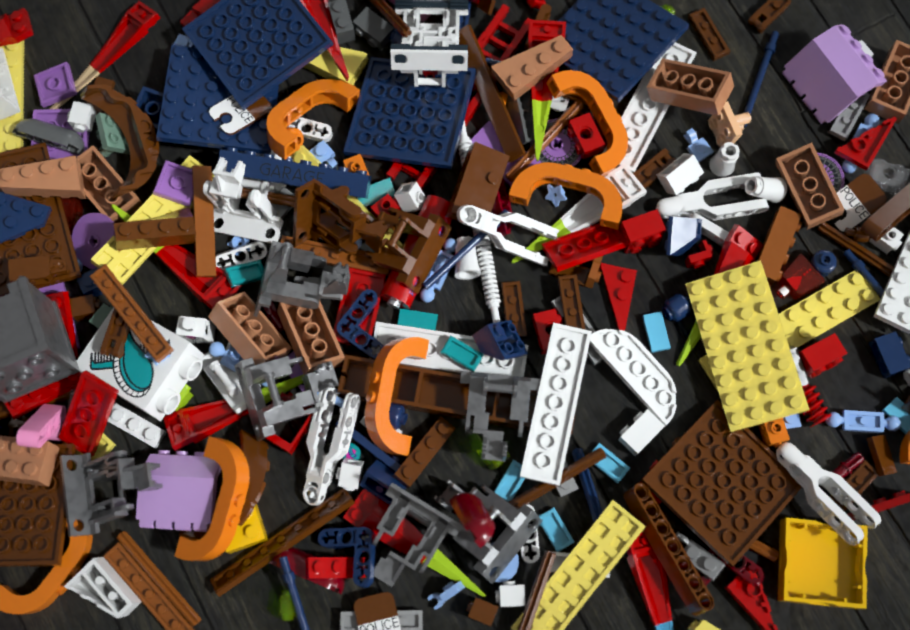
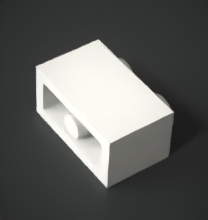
(680, 174)
(641, 432)

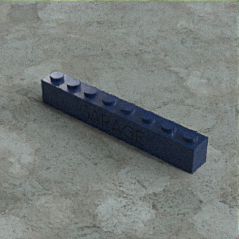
(296, 174)

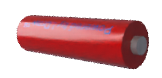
(396, 293)

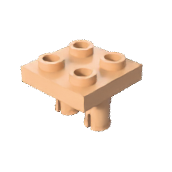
(728, 126)

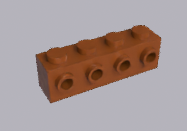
(778, 242)

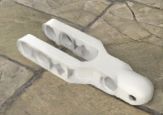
(693, 202)
(488, 222)
(322, 466)
(809, 475)

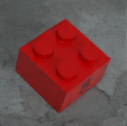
(642, 231)
(822, 355)

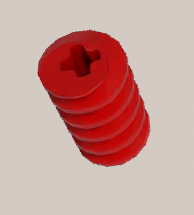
(816, 411)

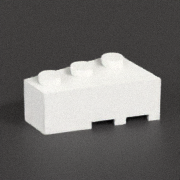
(104, 588)

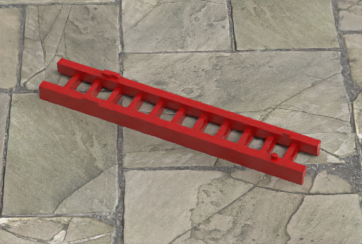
(509, 51)

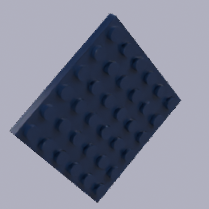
(619, 40)
(256, 43)
(186, 103)
(408, 121)

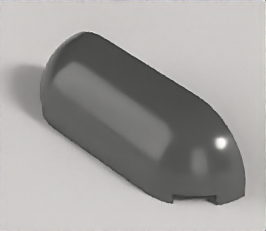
(522, 116)
(53, 135)

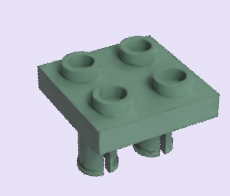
(110, 136)

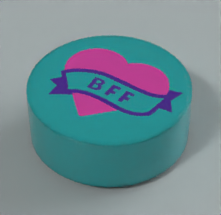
(353, 452)

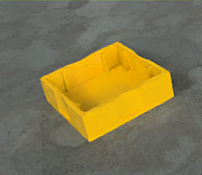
(820, 565)

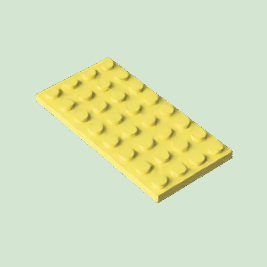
(746, 347)

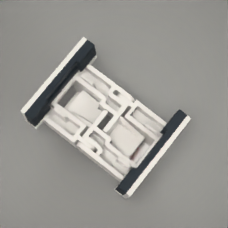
(431, 45)

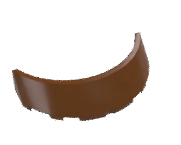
(136, 128)
(256, 457)

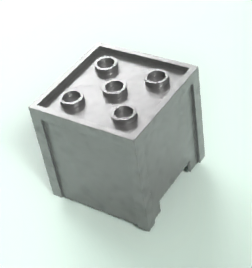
(32, 342)

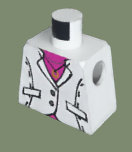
(194, 329)

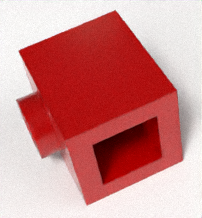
(383, 205)

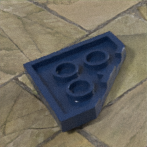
(20, 216)

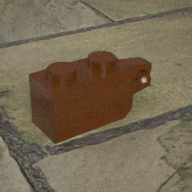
(37, 269)

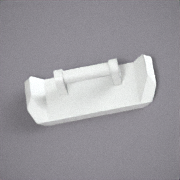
(225, 381)

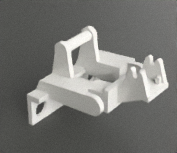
(225, 195)

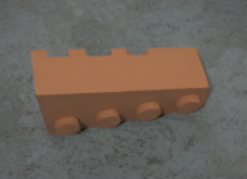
(531, 66)
(44, 178)

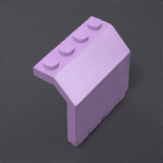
(832, 73)
(186, 493)

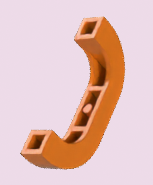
(301, 101)
(603, 111)
(571, 178)
(381, 389)
(228, 507)
(54, 583)

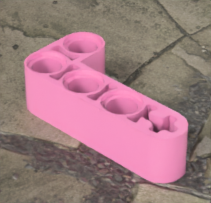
(42, 426)

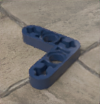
(355, 330)
(355, 542)

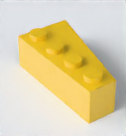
(248, 534)

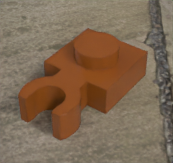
(594, 274)

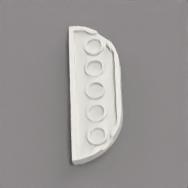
(638, 371)

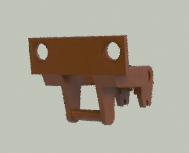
(339, 209)
(422, 255)

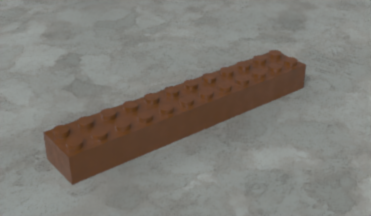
(431, 392)

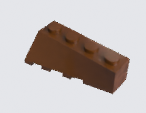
(166, 230)

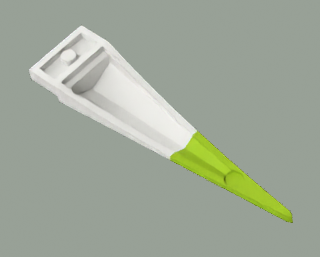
(590, 207)

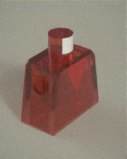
(799, 279)

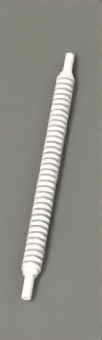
(483, 249)

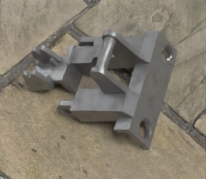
(306, 295)
(479, 383)
(263, 416)
(80, 493)
(437, 523)
(509, 541)

